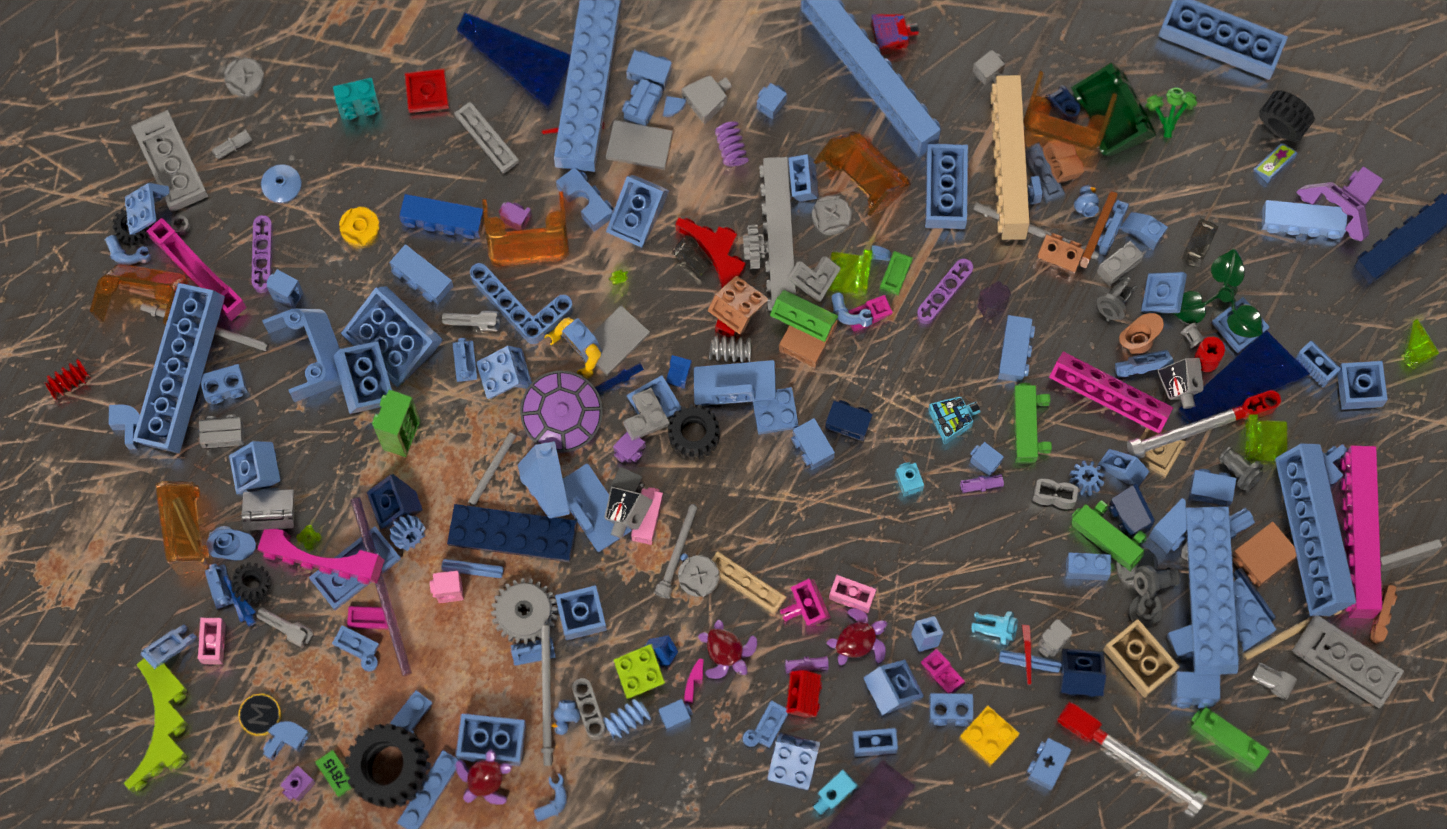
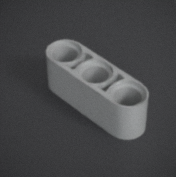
(588, 699)

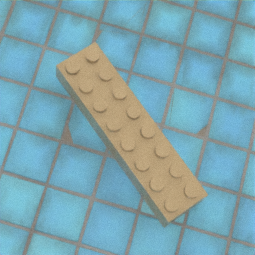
(1009, 157)

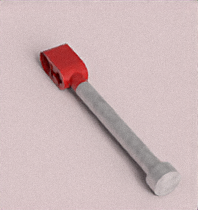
(1138, 448)
(1088, 728)

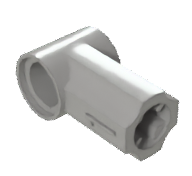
(1279, 682)

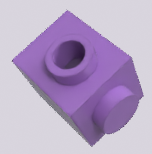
(628, 450)
(297, 784)

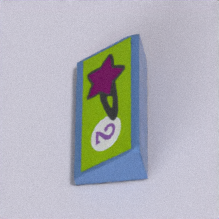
(1275, 162)

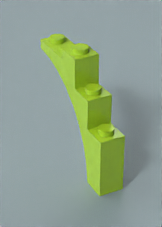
(168, 723)

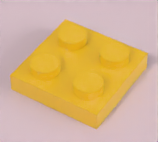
(989, 735)

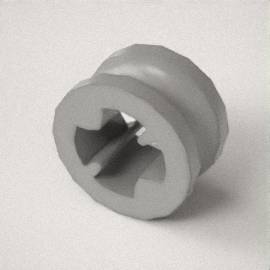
(183, 229)

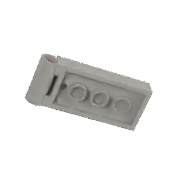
(169, 160)
(1347, 661)

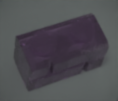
(993, 300)

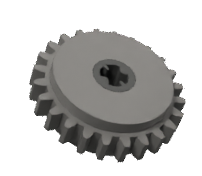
(516, 598)

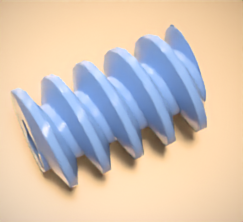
(626, 718)

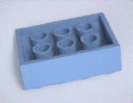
(401, 334)

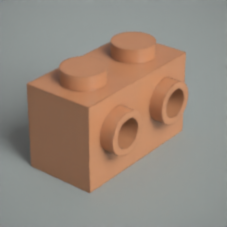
(1060, 252)

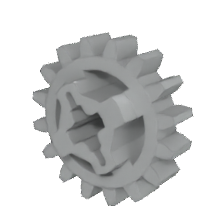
(753, 246)

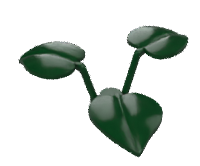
(1228, 269)

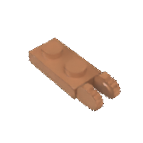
(1378, 631)

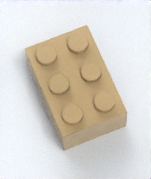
(1141, 658)

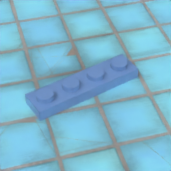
(439, 777)

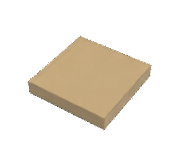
(1161, 458)

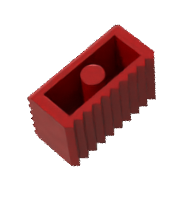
(804, 693)

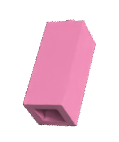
(647, 529)

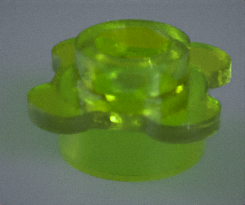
(618, 277)
(308, 531)

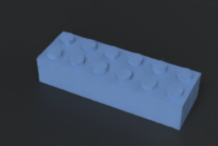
(1223, 37)

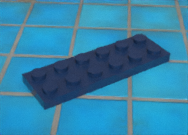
(512, 533)

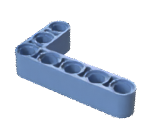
(517, 308)

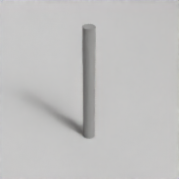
(492, 469)

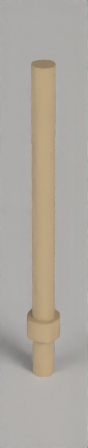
(1280, 637)

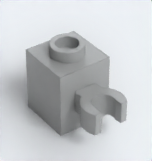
(989, 67)

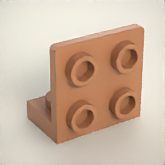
(737, 304)

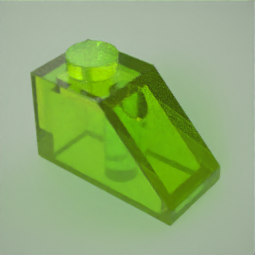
(1418, 346)

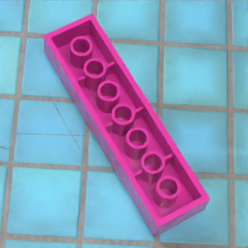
(1362, 529)

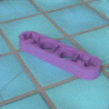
(265, 253)
(947, 292)

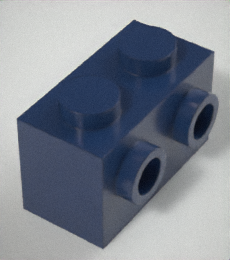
(849, 420)

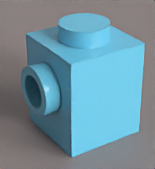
(909, 479)

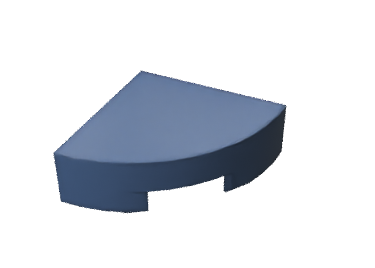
(673, 106)
(880, 253)

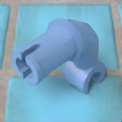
(120, 256)
(844, 315)
(555, 806)

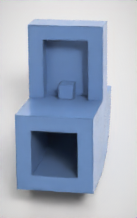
(124, 418)
(1333, 456)
(285, 733)

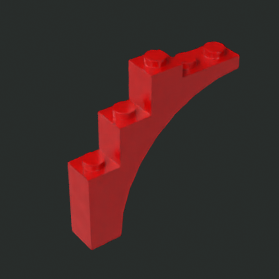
(718, 248)

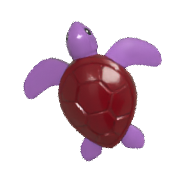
(859, 638)
(726, 651)
(483, 779)

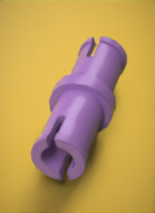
(981, 483)
(807, 664)

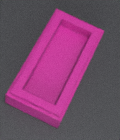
(366, 618)

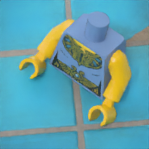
(580, 340)

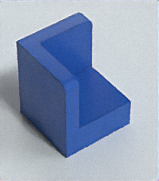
(679, 371)
(664, 649)

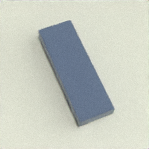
(1040, 167)

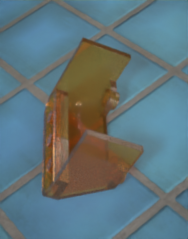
(1039, 122)
(866, 167)
(529, 244)
(162, 282)
(181, 526)

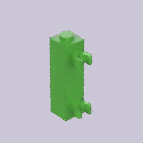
(1026, 423)
(1107, 537)
(1229, 738)

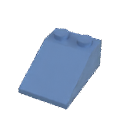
(637, 210)

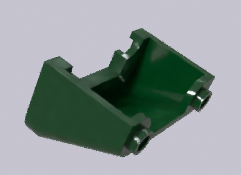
(1129, 120)

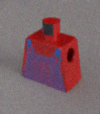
(892, 32)

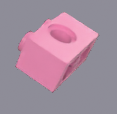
(447, 587)
(852, 594)
(211, 641)

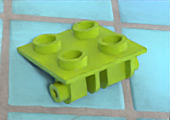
(639, 671)

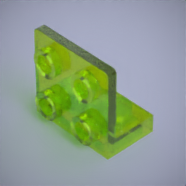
(853, 273)
(1265, 439)

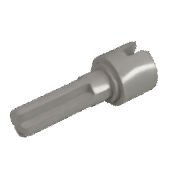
(485, 320)
(296, 633)

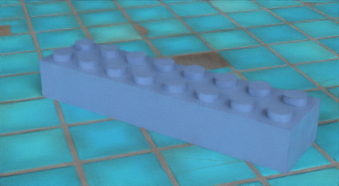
(178, 368)
(1315, 530)
(1211, 591)

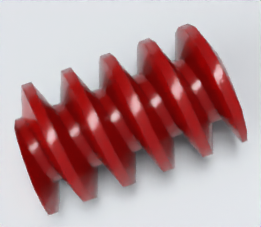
(1210, 353)
(67, 379)

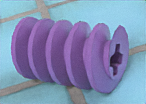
(729, 144)

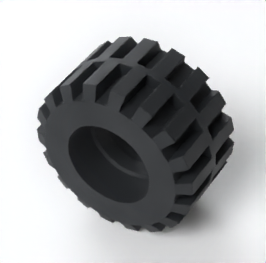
(1286, 115)
(694, 448)

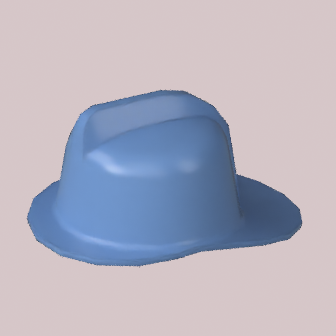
(230, 544)

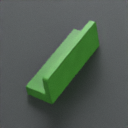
(803, 315)

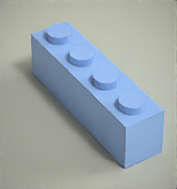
(1303, 219)

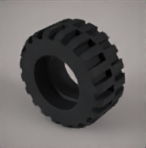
(363, 756)

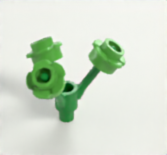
(1174, 97)

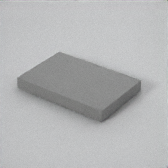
(639, 145)
(618, 339)
(1409, 555)

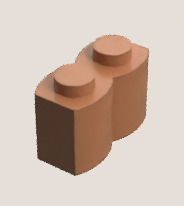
(1063, 160)

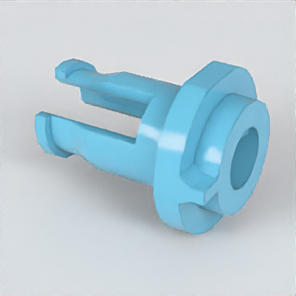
(1004, 627)

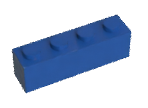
(442, 216)

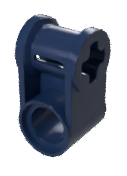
(1063, 101)

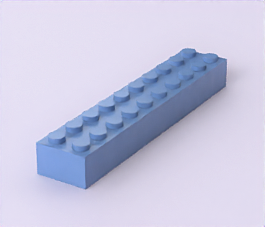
(874, 73)
(587, 84)

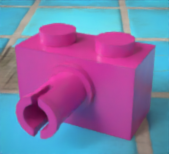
(808, 603)

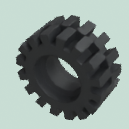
(123, 235)
(250, 572)

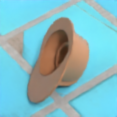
(1141, 333)

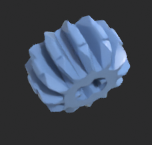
(1095, 481)
(407, 532)

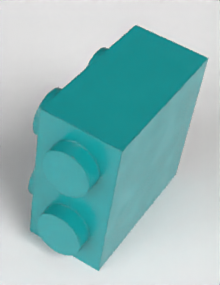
(356, 98)

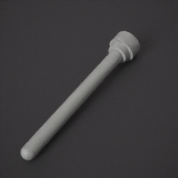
(664, 589)

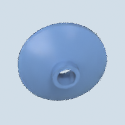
(287, 189)

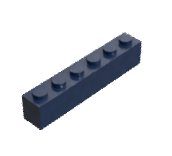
(1404, 240)

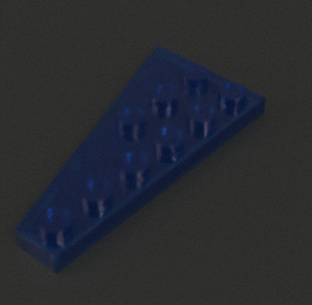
(525, 60)
(1258, 369)

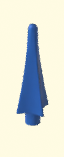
(244, 610)

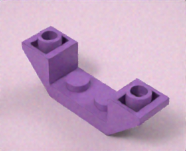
(1358, 225)

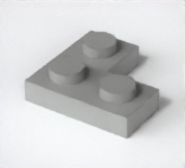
(814, 282)
(650, 417)

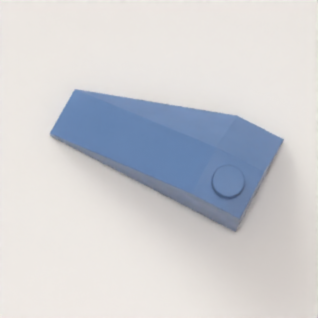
(543, 478)

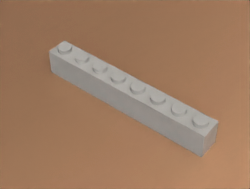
(777, 227)

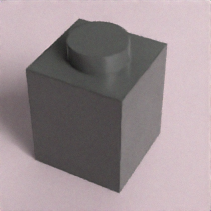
(628, 481)

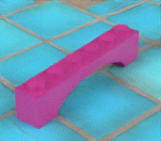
(193, 266)
(363, 566)

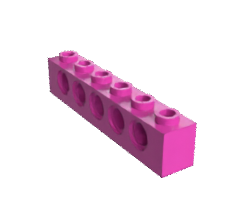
(1111, 392)

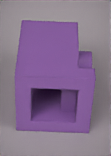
(515, 215)

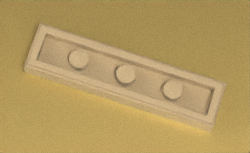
(749, 584)

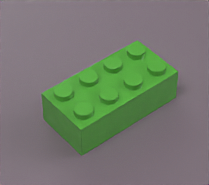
(396, 423)

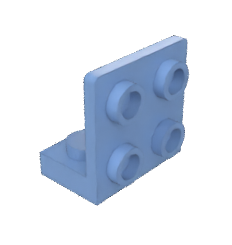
(141, 206)
(504, 371)
(793, 760)

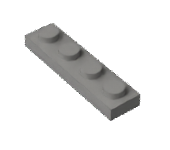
(486, 137)

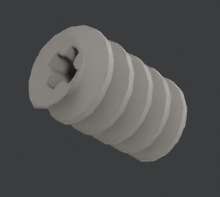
(730, 348)

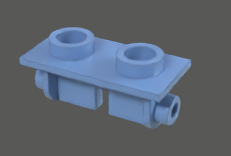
(464, 360)
(217, 585)
(529, 653)

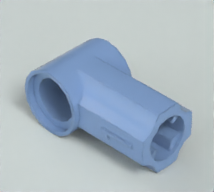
(1240, 522)

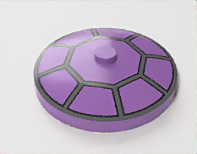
(562, 410)

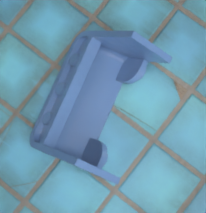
(321, 374)

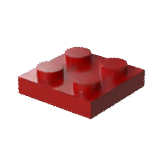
(426, 90)

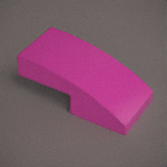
(879, 310)
(942, 672)
(696, 676)

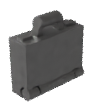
(268, 509)

